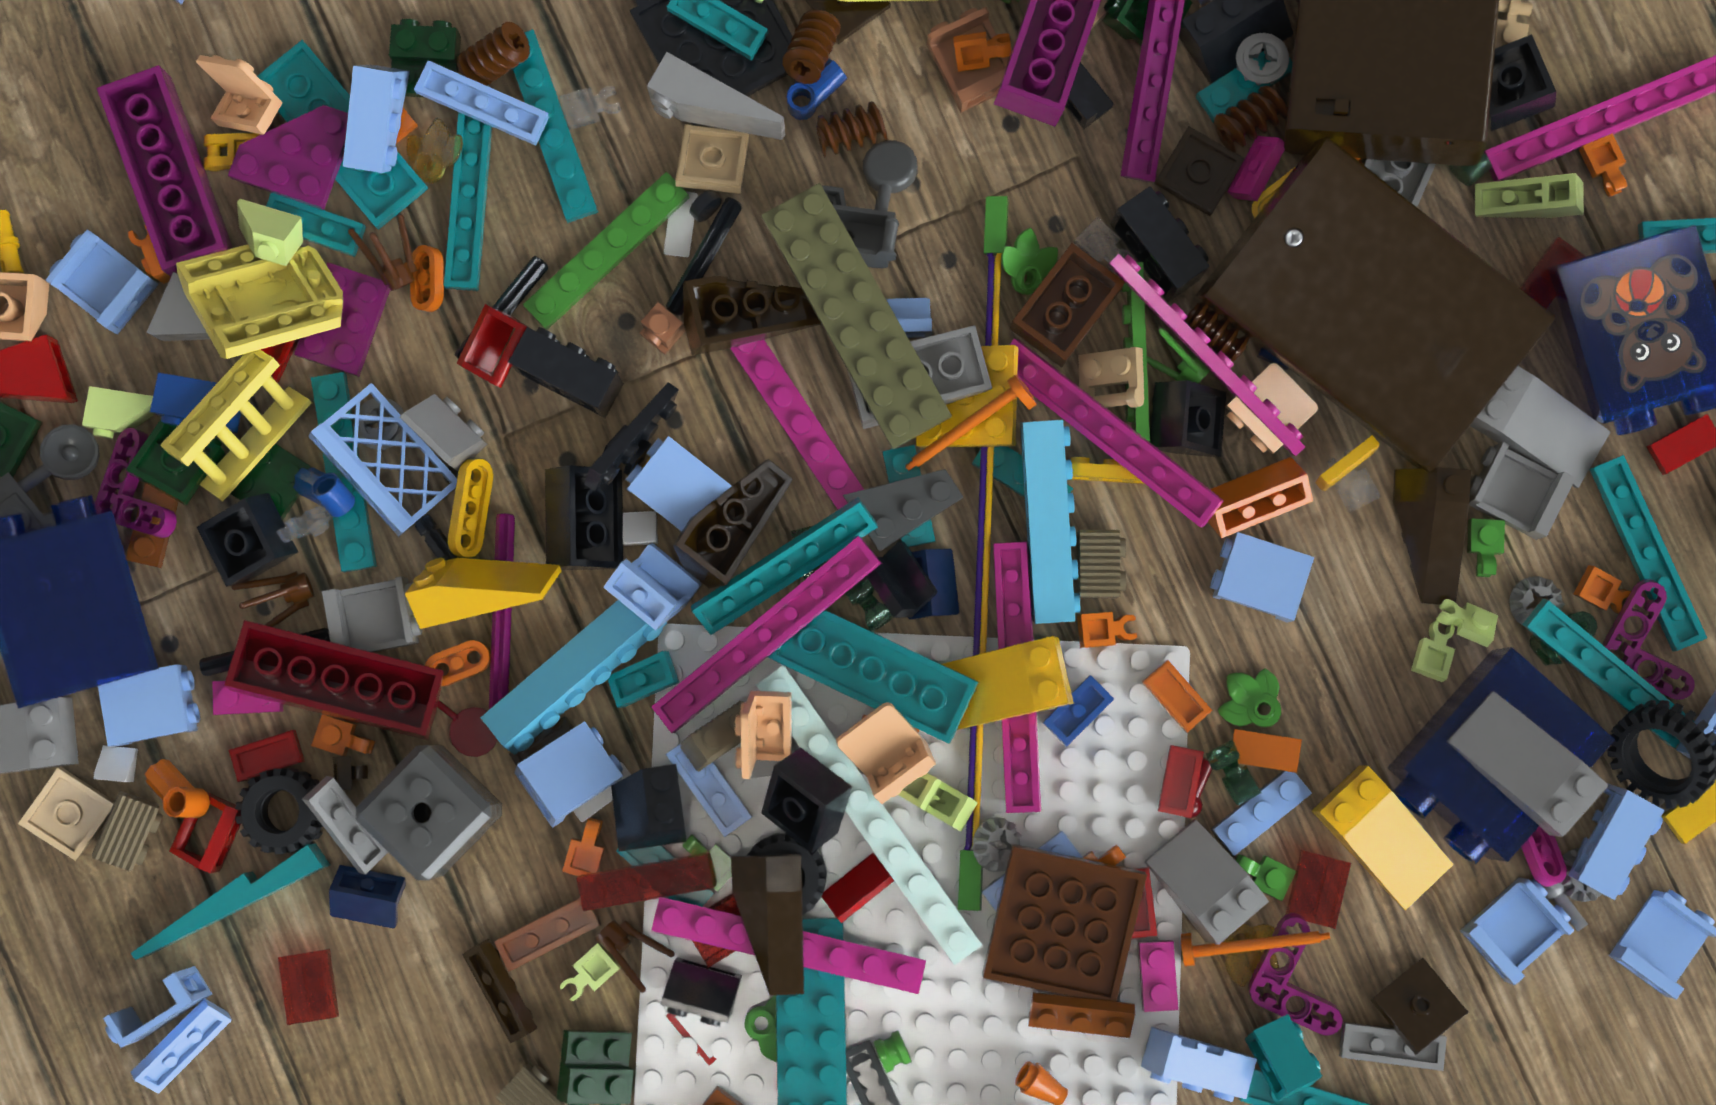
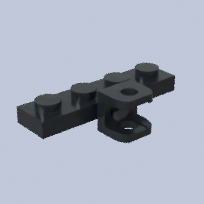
(631, 442)

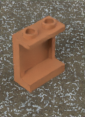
(968, 86)

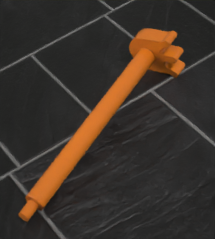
(1016, 389)
(1190, 952)

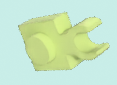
(1472, 621)
(1432, 655)
(593, 969)

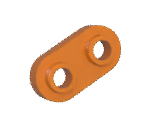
(428, 287)
(458, 661)

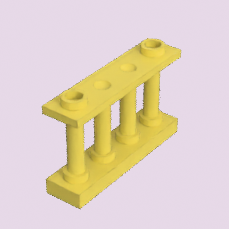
(219, 407)

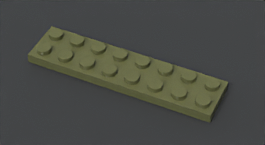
(856, 316)

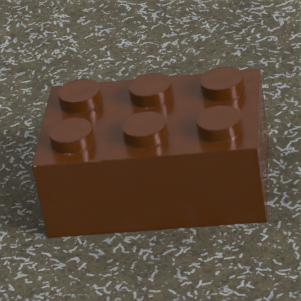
(1066, 305)

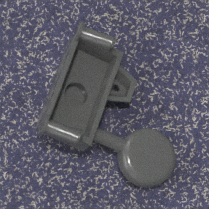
(887, 169)
(67, 454)

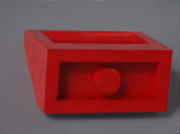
(488, 342)
(220, 841)

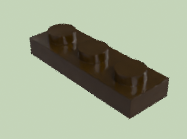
(500, 991)

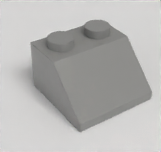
(444, 430)

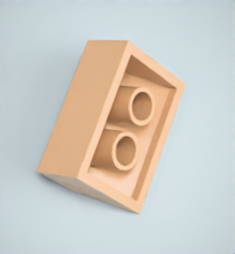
(22, 305)

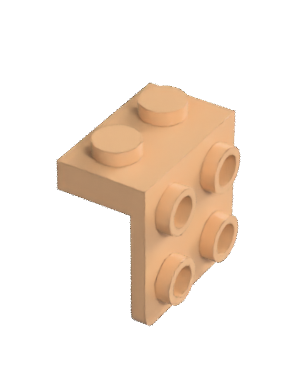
(247, 101)
(1288, 398)
(763, 729)
(886, 751)

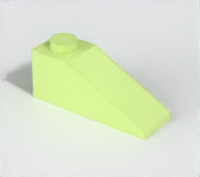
(1531, 197)

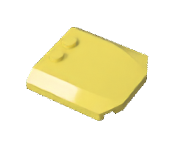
(260, 303)

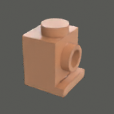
(661, 328)

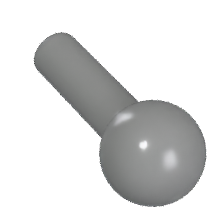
(1557, 894)

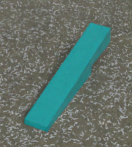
(236, 896)

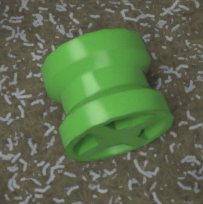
(892, 1051)

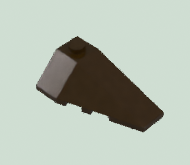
(734, 312)
(1433, 524)
(727, 527)
(771, 909)

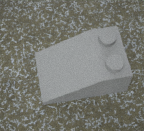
(1206, 883)

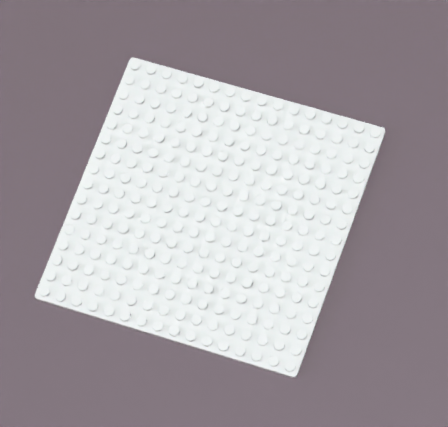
(960, 1029)

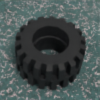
(255, 811)
(811, 863)

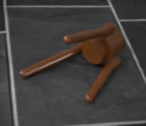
(394, 272)
(295, 589)
(615, 941)

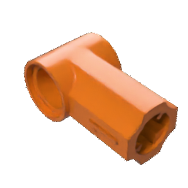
(177, 793)

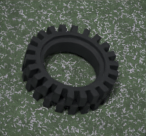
(1641, 776)

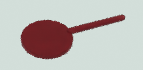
(469, 732)

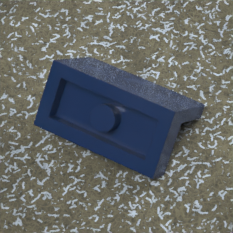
(940, 569)
(366, 897)

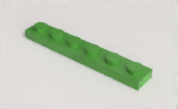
(606, 251)
(1134, 316)

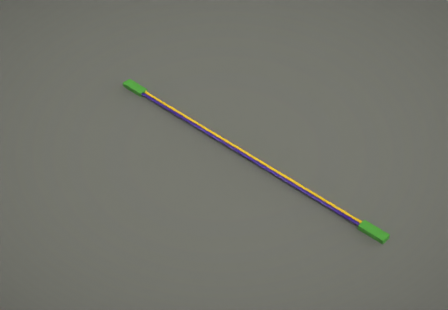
(994, 240)

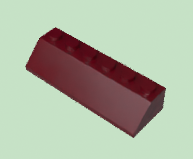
(335, 680)

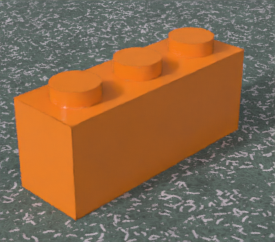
(1260, 496)

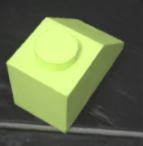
(270, 232)
(114, 410)

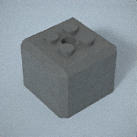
(458, 803)

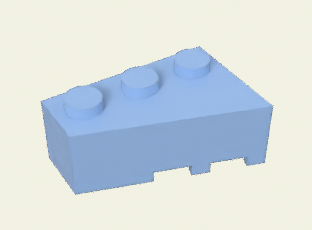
(374, 117)
(1616, 842)
(1198, 1065)

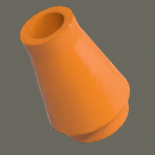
(1039, 1083)

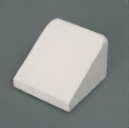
(640, 528)
(116, 764)

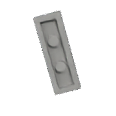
(338, 817)
(1387, 1047)

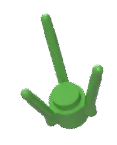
(1190, 367)

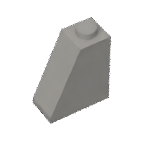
(175, 316)

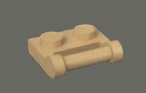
(1112, 369)

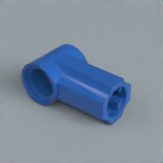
(831, 79)
(324, 490)

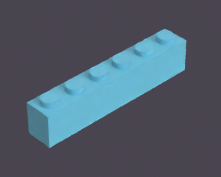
(1048, 521)
(568, 677)

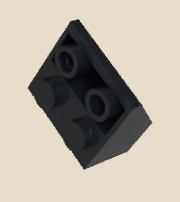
(701, 991)

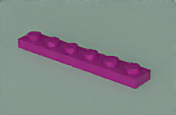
(1152, 89)

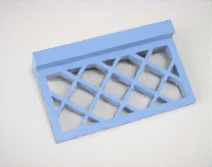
(363, 479)

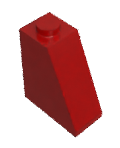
(36, 372)

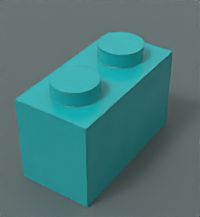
(1283, 1057)

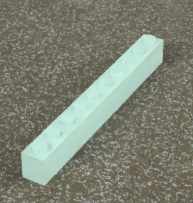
(878, 825)

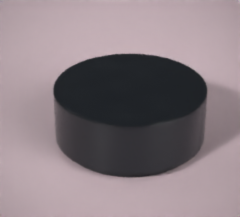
(705, 205)

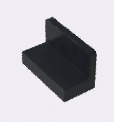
(1087, 99)
(901, 582)

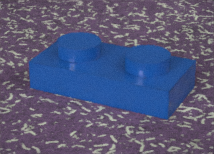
(1070, 720)

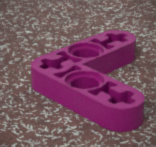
(124, 502)
(1634, 654)
(1279, 978)

